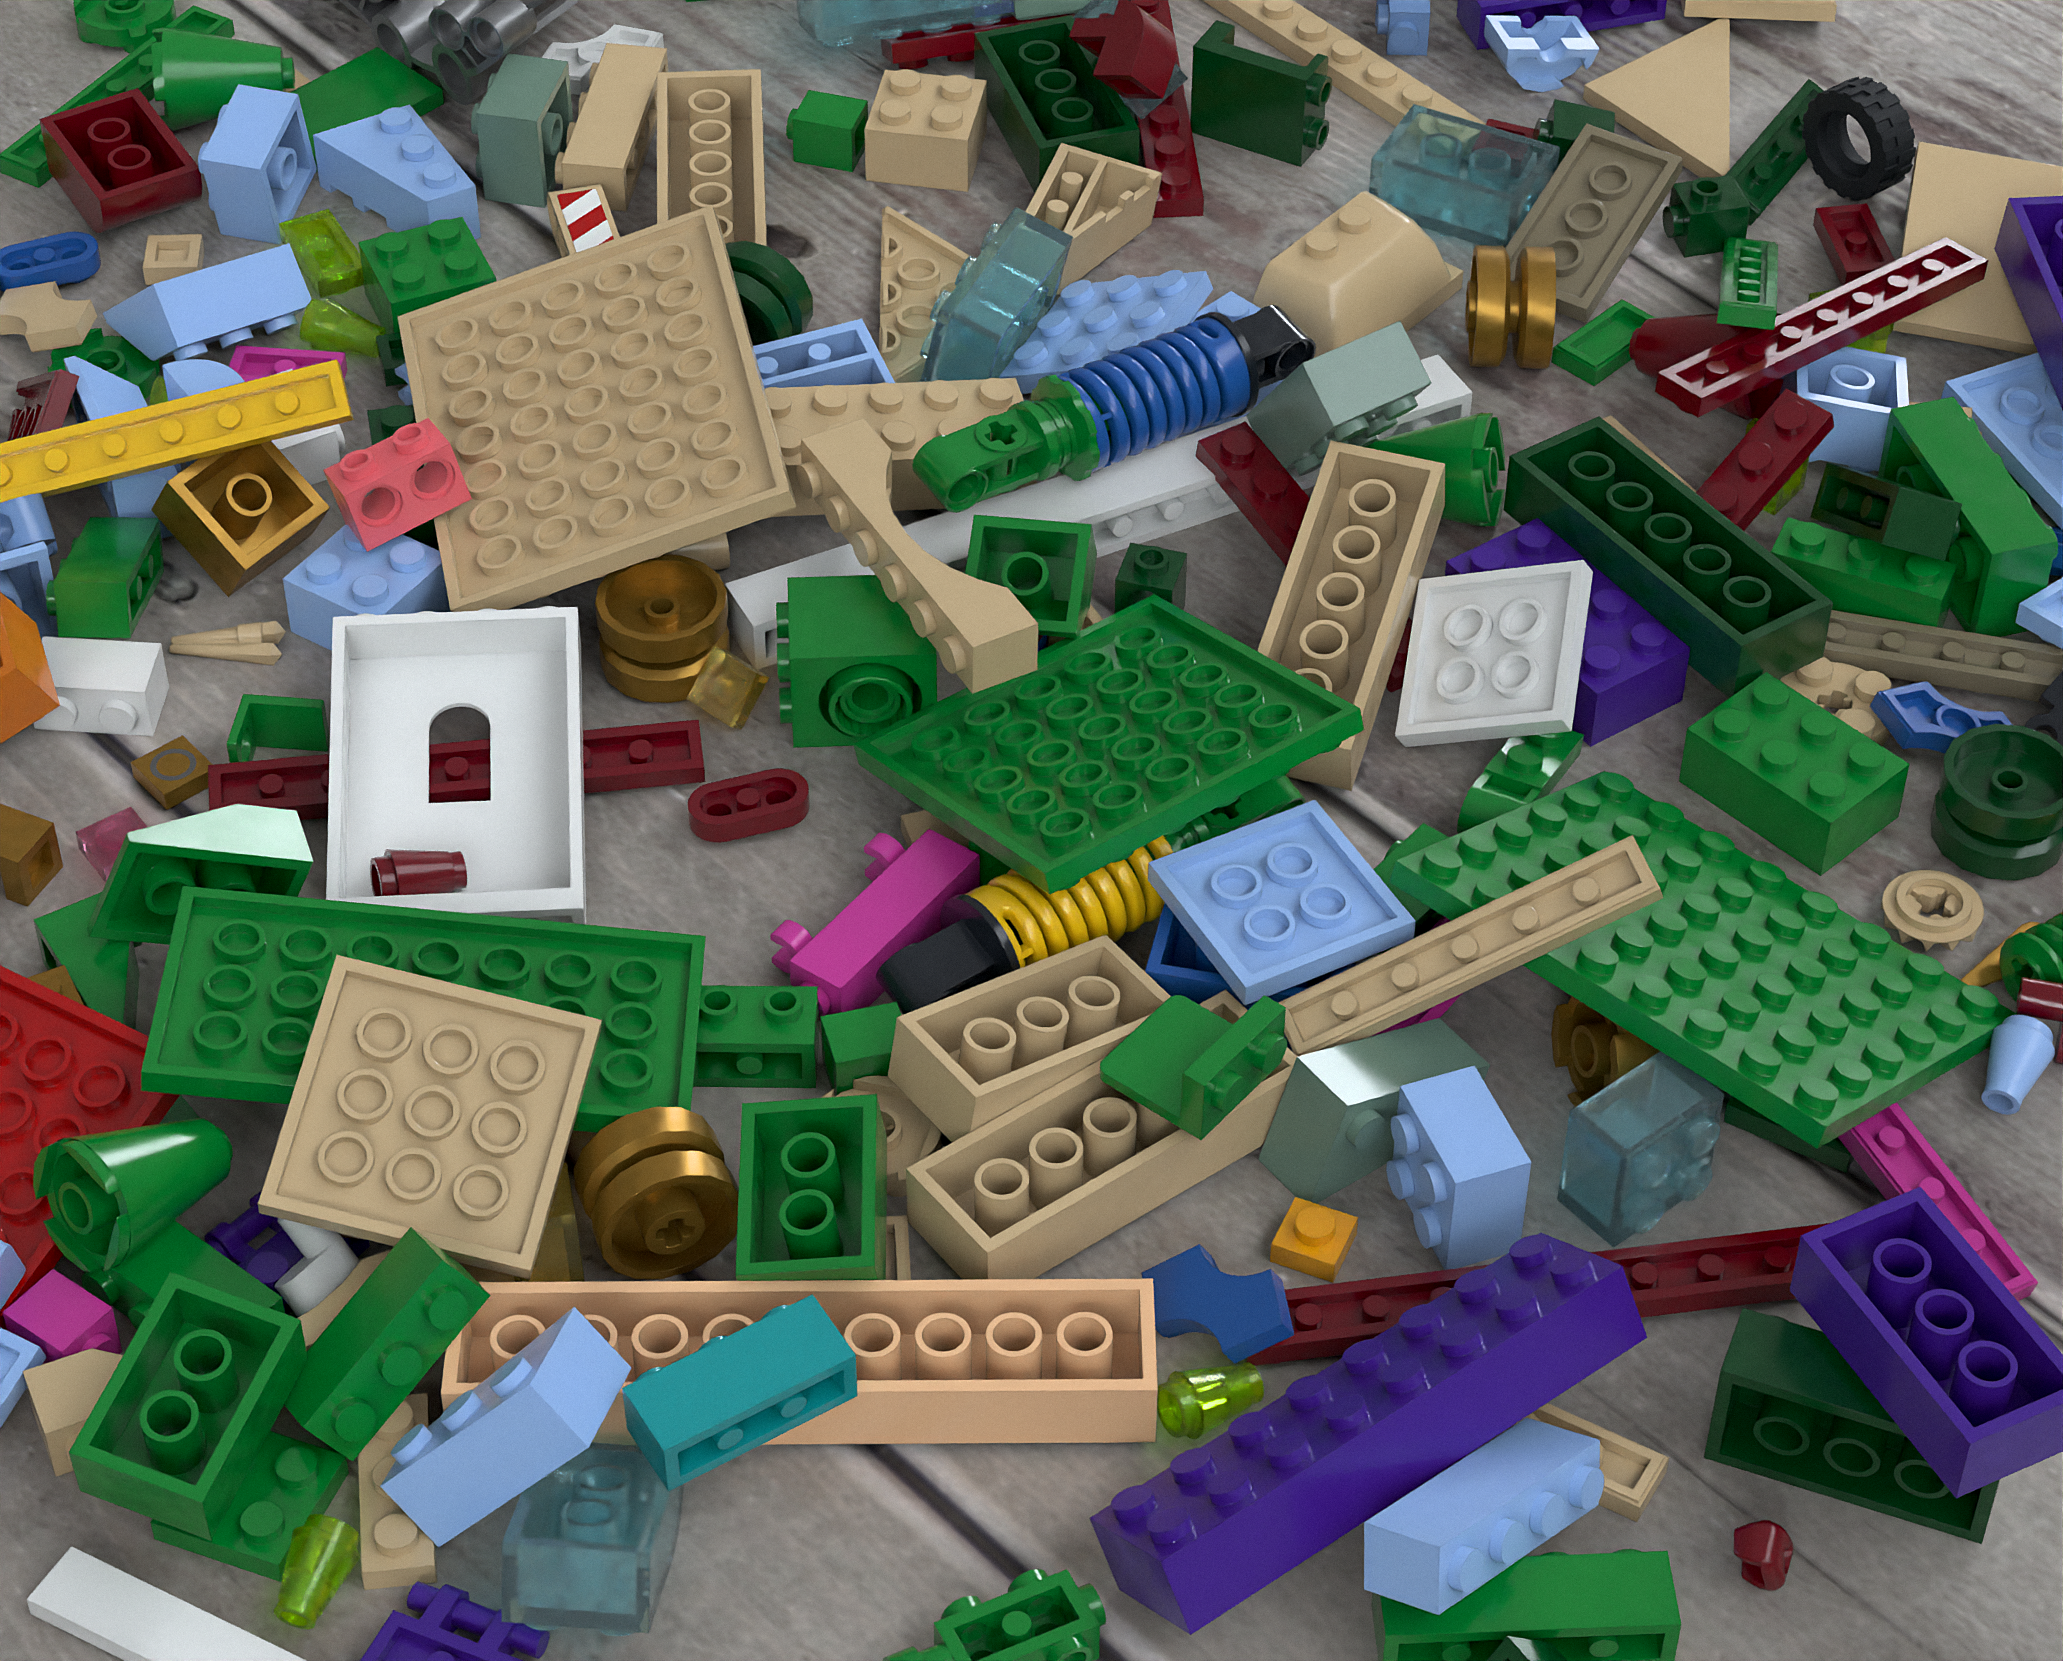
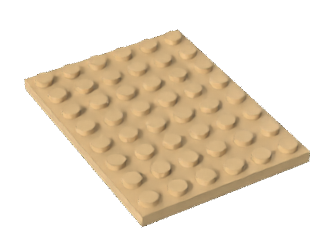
(595, 413)

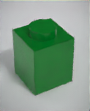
(828, 130)
(858, 1044)

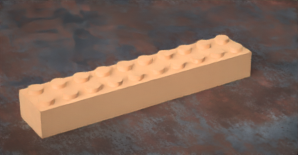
(929, 1353)

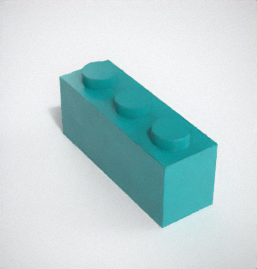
(740, 1391)

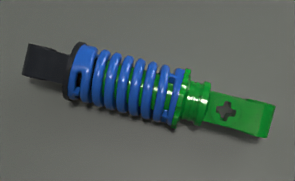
(1117, 406)

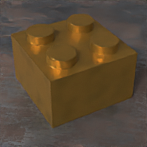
(240, 512)

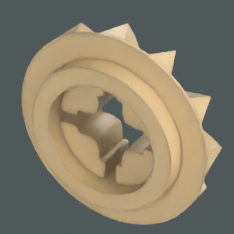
(1927, 891)

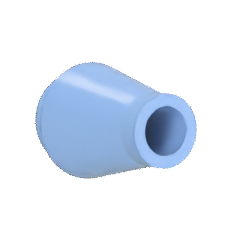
(2016, 1060)

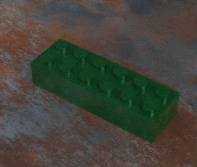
(1671, 554)

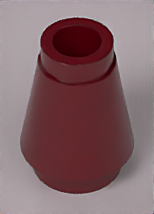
(417, 872)

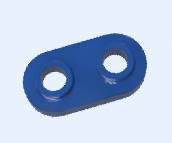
(58, 258)

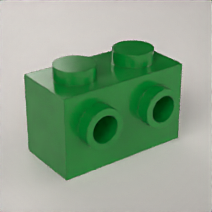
(757, 1037)

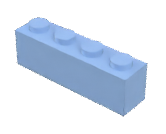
(1481, 1515)

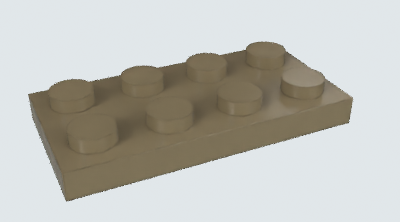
(1595, 213)

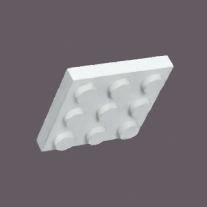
(1494, 654)

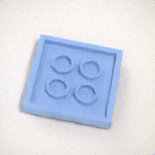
(1104, 319)
(1280, 901)

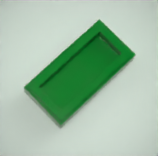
(1601, 344)

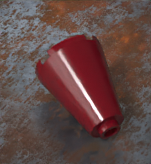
(1676, 338)

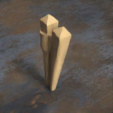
(242, 643)

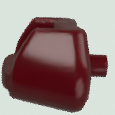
(1764, 1553)

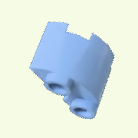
(1543, 53)

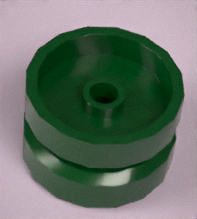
(770, 291)
(2000, 802)

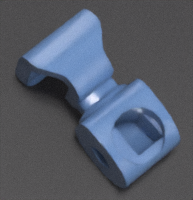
(25, 523)

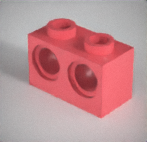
(401, 493)

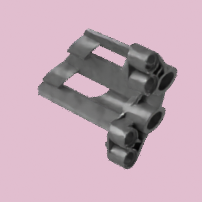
(455, 37)

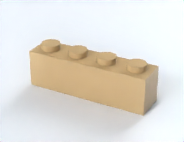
(614, 123)

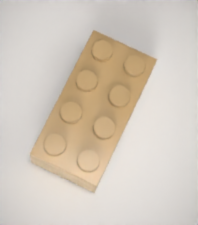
(1019, 1034)

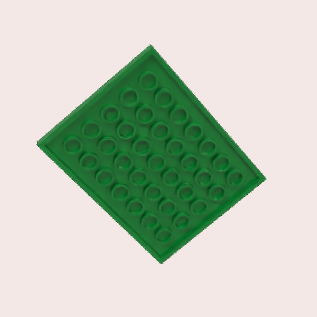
(1733, 965)

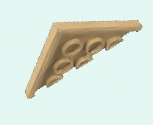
(1676, 98)
(913, 275)

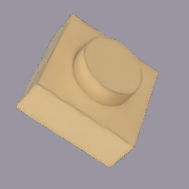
(172, 256)

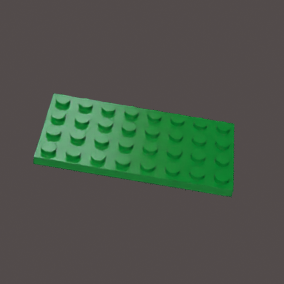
(256, 965)

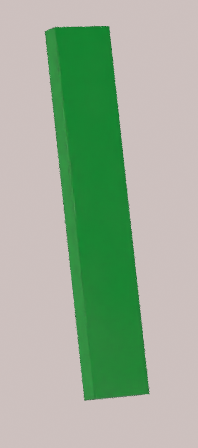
(27, 156)
(1748, 283)

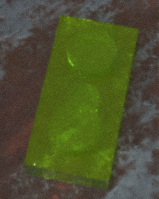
(323, 253)

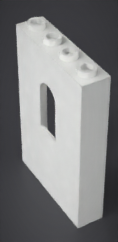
(386, 691)

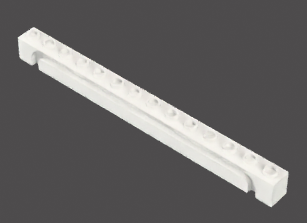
(1124, 502)

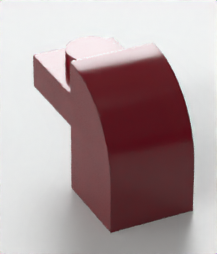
(1131, 48)

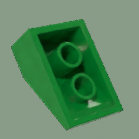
(218, 849)

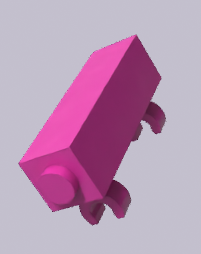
(890, 914)

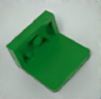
(1195, 1062)

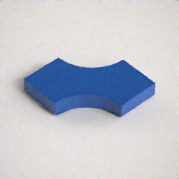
(1925, 718)
(1237, 1310)

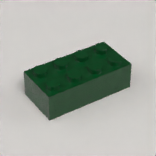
(1047, 96)
(1808, 1420)

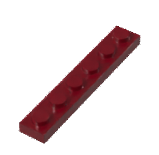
(1270, 501)

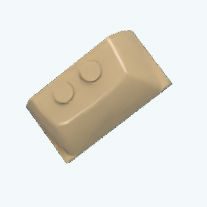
(1358, 274)

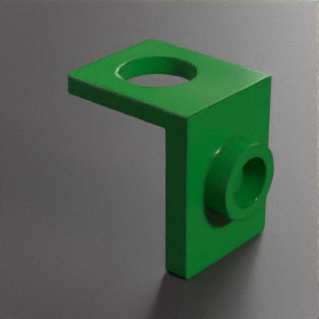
(277, 724)

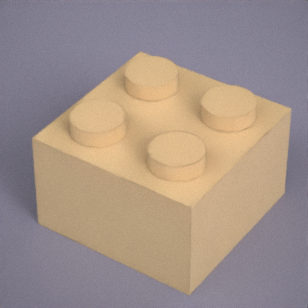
(926, 130)

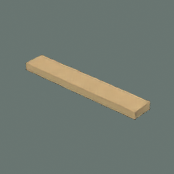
(1471, 949)

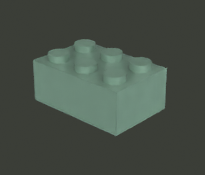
(1341, 398)

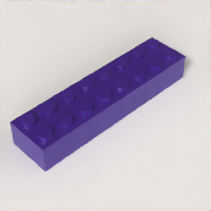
(1366, 1430)

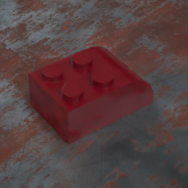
(119, 161)

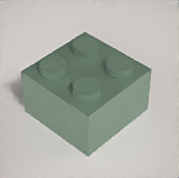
(522, 129)

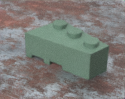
(1342, 1101)

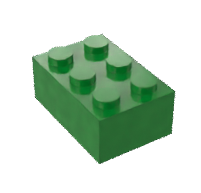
(1793, 773)
(812, 1190)
(189, 1405)

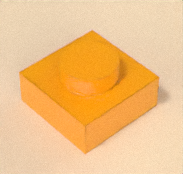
(1313, 1239)

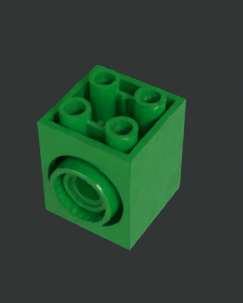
(848, 661)

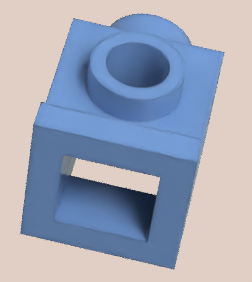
(1404, 25)

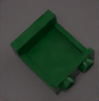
(1258, 98)

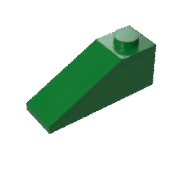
(100, 968)

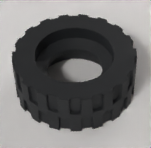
(1885, 128)

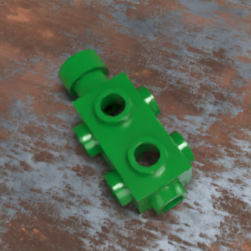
(1032, 1622)

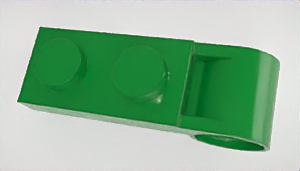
(1519, 775)

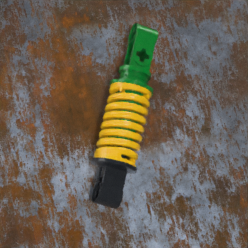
(1015, 920)

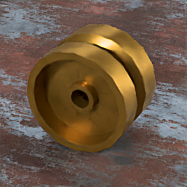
(1507, 306)
(660, 626)
(657, 1192)

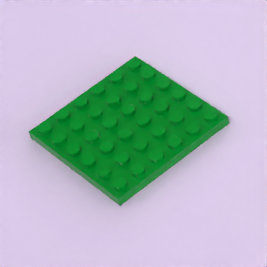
(1108, 742)

